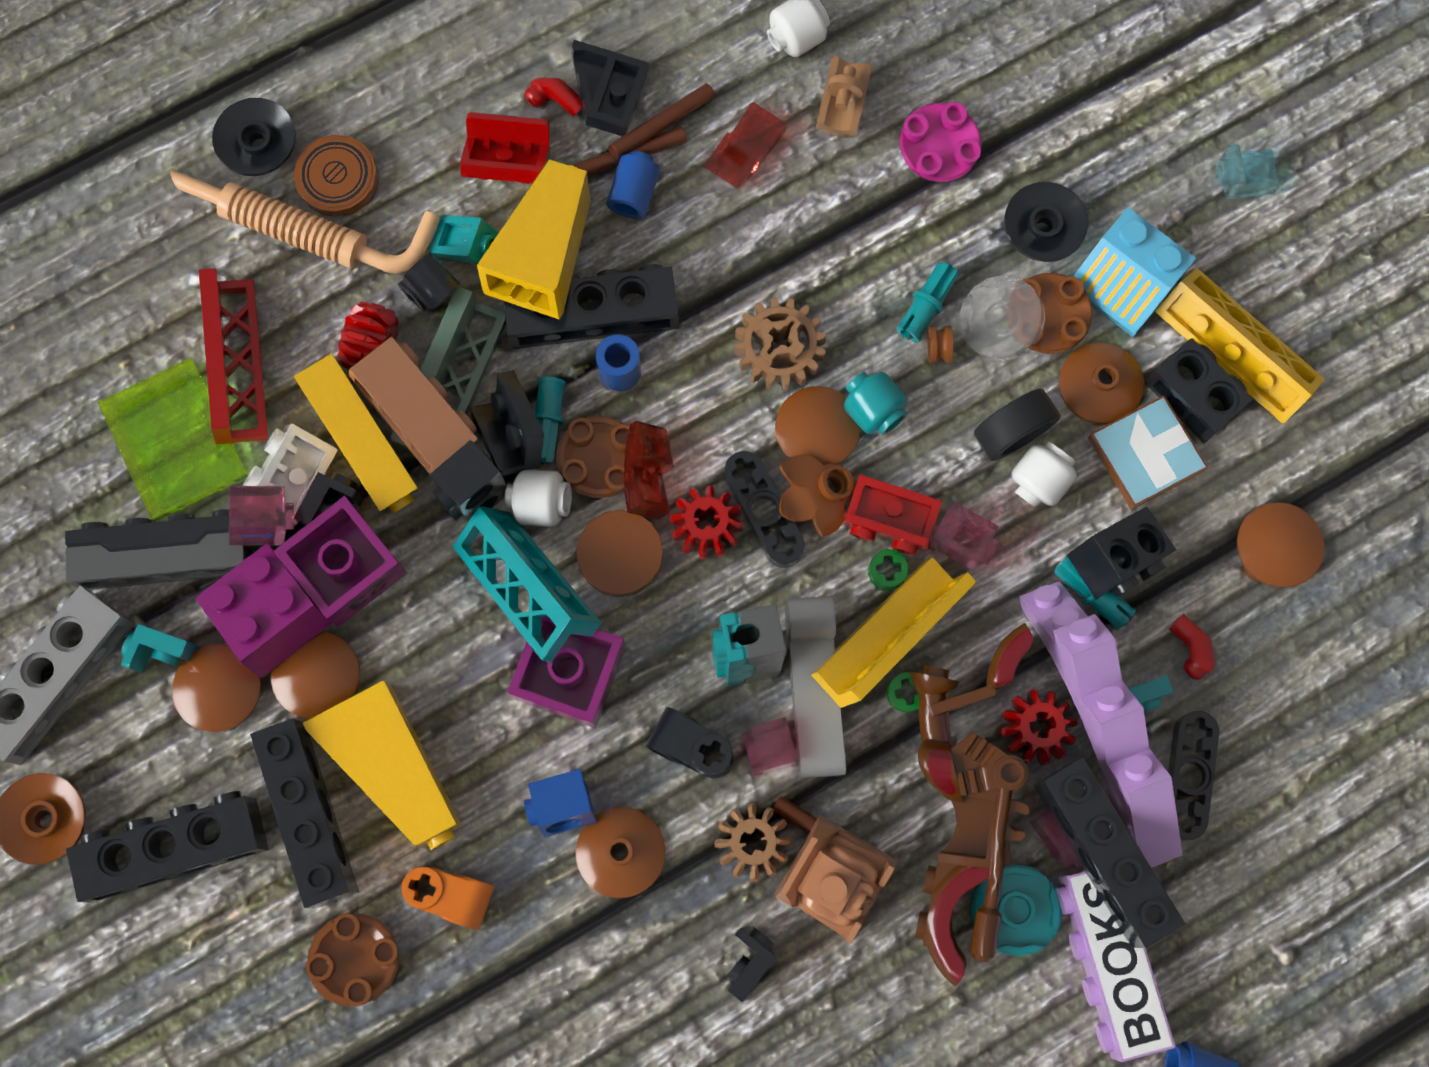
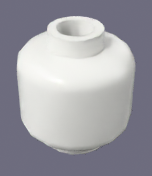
(798, 26)
(1044, 474)
(539, 498)

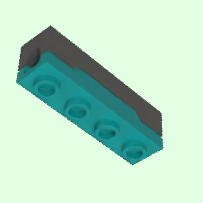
(749, 645)

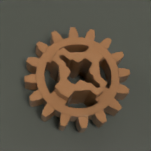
(792, 355)

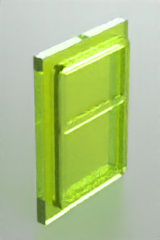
(169, 440)

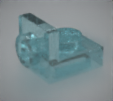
(1247, 172)

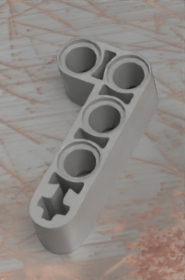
(816, 715)

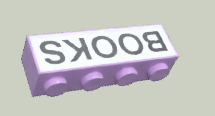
(1117, 975)

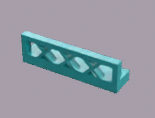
(527, 569)

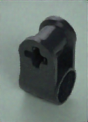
(428, 283)
(684, 740)

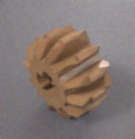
(758, 857)

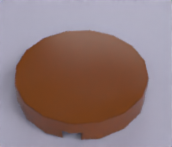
(619, 553)

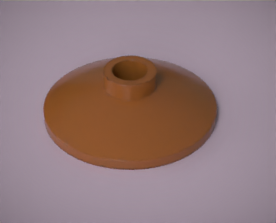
(1091, 398)
(21, 812)
(644, 856)

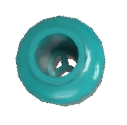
(875, 403)

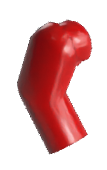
(553, 90)
(1199, 644)

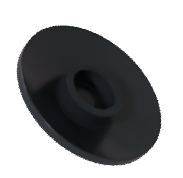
(247, 122)
(1050, 205)

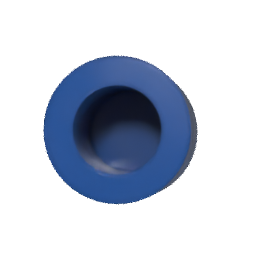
(633, 185)
(618, 362)

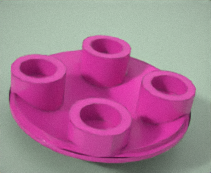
(940, 141)

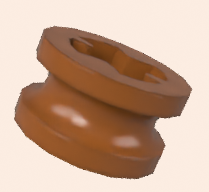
(940, 345)

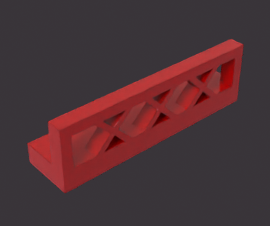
(216, 354)

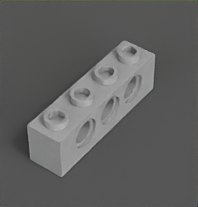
(73, 668)

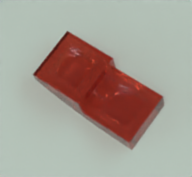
(746, 147)
(645, 461)

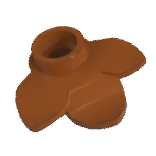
(810, 495)

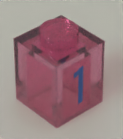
(259, 515)

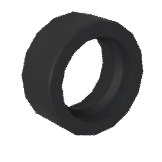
(1017, 424)

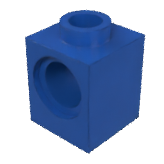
(560, 803)

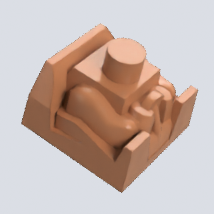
(836, 878)

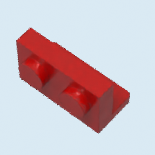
(505, 147)
(892, 515)

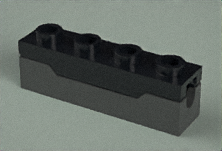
(151, 551)

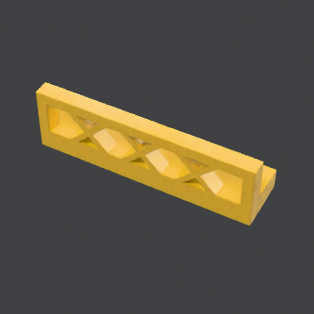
(1240, 344)
(890, 632)

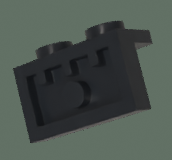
(509, 427)

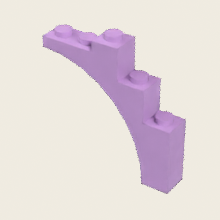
(1112, 718)

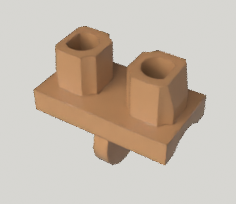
(843, 97)

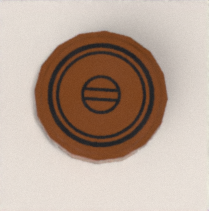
(336, 175)

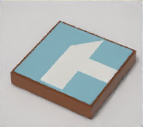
(1147, 452)

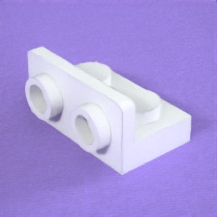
(292, 463)

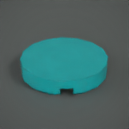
(1027, 908)

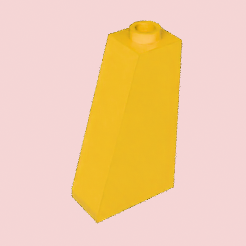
(539, 243)
(357, 434)
(385, 758)

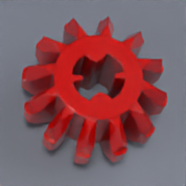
(365, 331)
(704, 508)
(1050, 740)

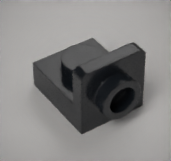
(323, 494)
(748, 972)

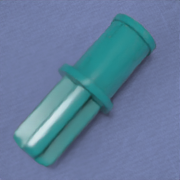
(927, 302)
(548, 413)
(1112, 608)

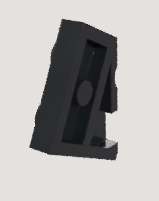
(608, 86)

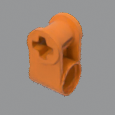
(455, 898)

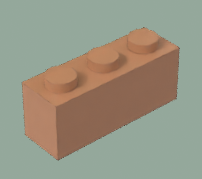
(412, 404)

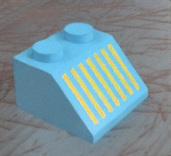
(1132, 271)

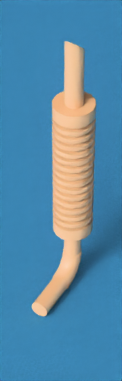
(305, 229)

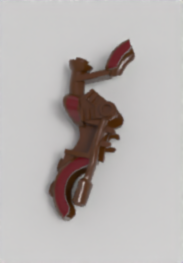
(981, 787)

